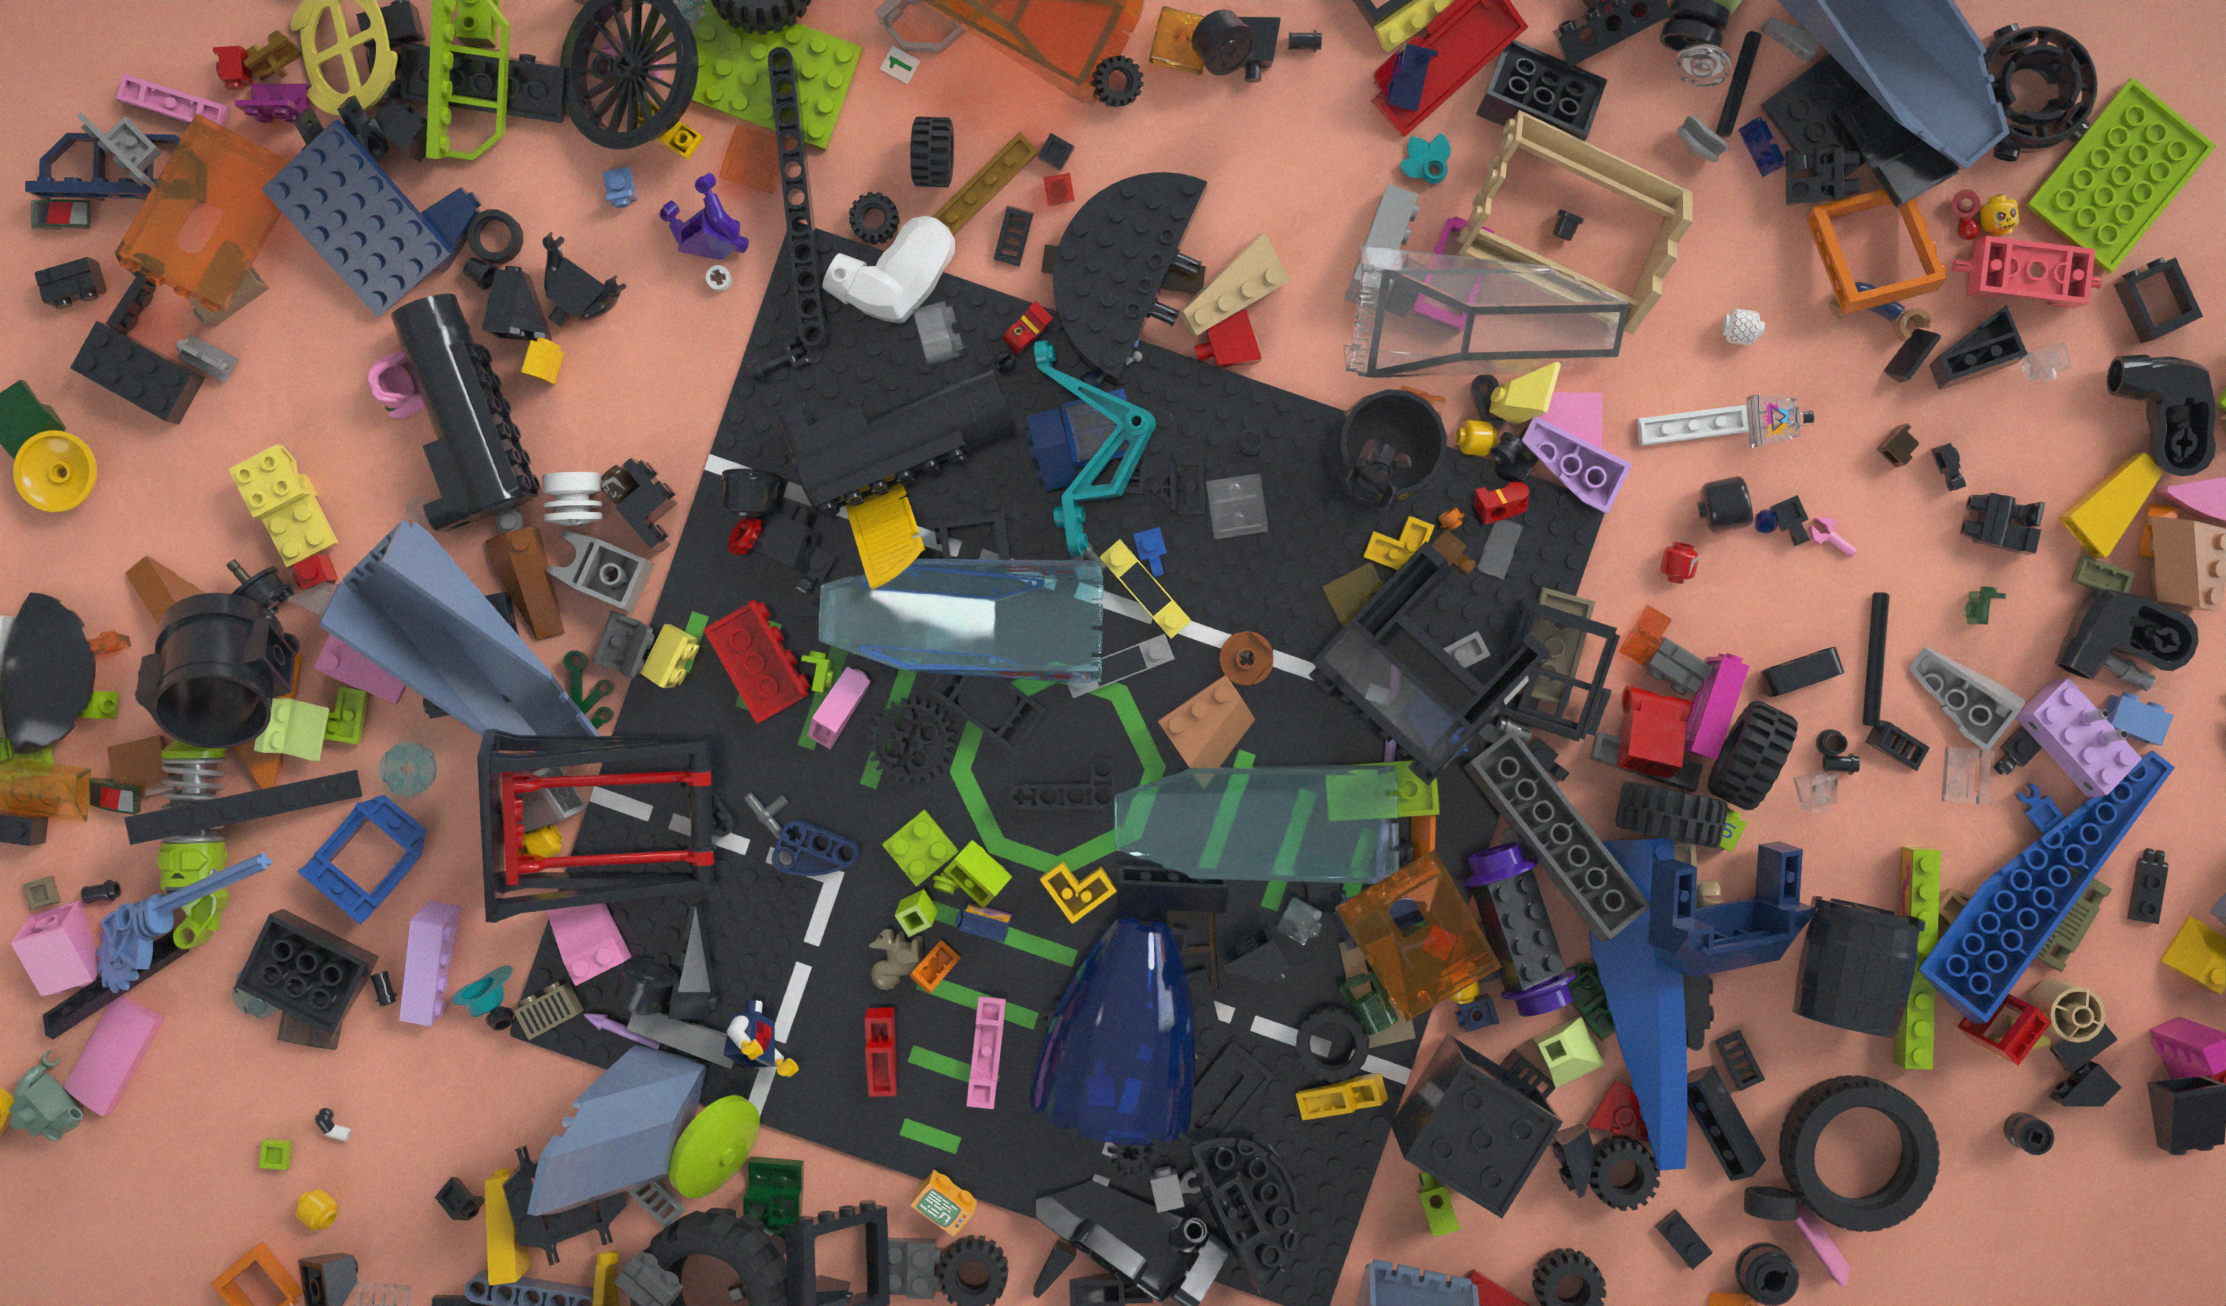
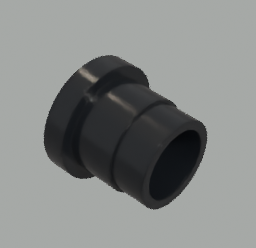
(1566, 225)
(480, 272)
(1823, 740)

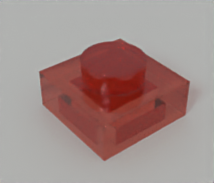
(1059, 189)

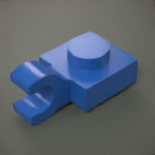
(1150, 547)

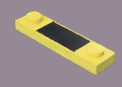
(1145, 589)

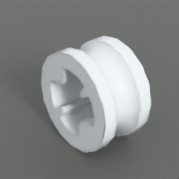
(713, 284)

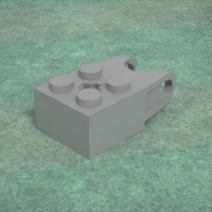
(595, 566)

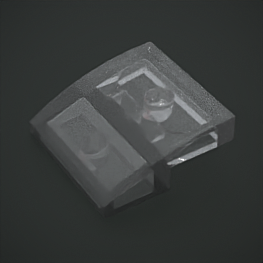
(1237, 506)

